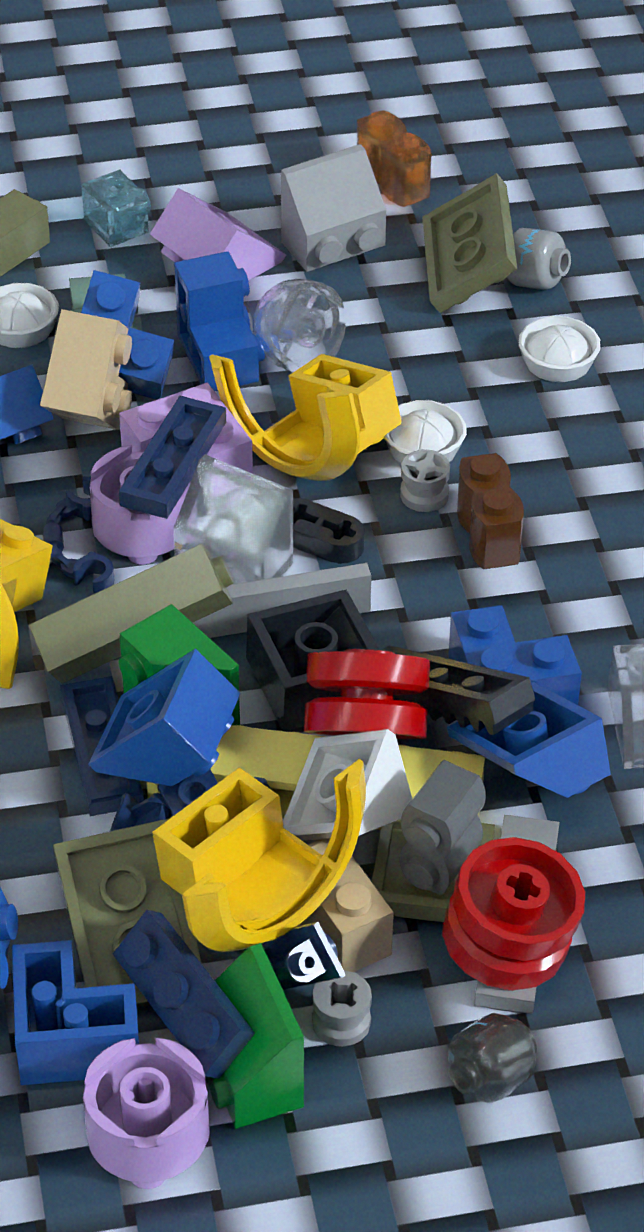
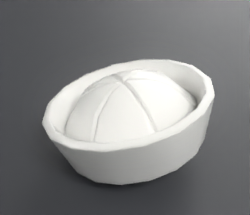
(26, 314)
(559, 348)
(426, 427)

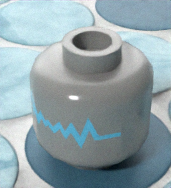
(539, 258)

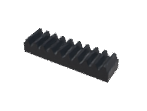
(471, 693)

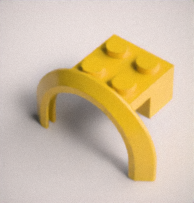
(336, 415)
(22, 583)
(243, 870)

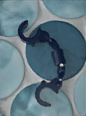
(88, 564)

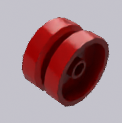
(367, 690)
(513, 913)

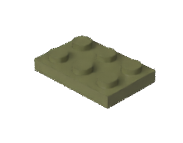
(469, 243)
(106, 890)

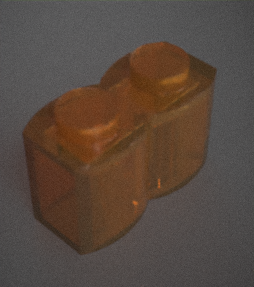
(396, 157)

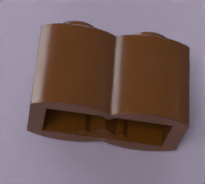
(490, 511)

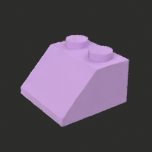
(199, 229)

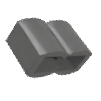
(441, 827)

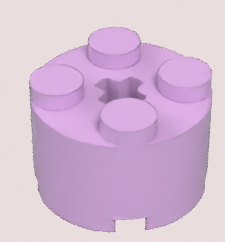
(123, 529)
(146, 1110)

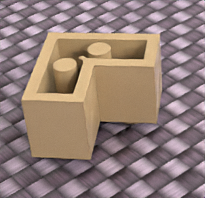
(85, 370)
(354, 917)

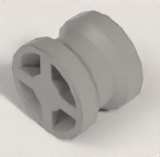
(425, 480)
(342, 1023)

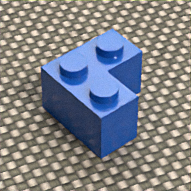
(215, 317)
(150, 353)
(486, 640)
(62, 1025)

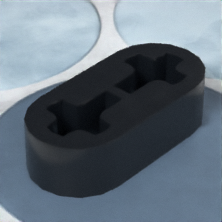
(326, 532)

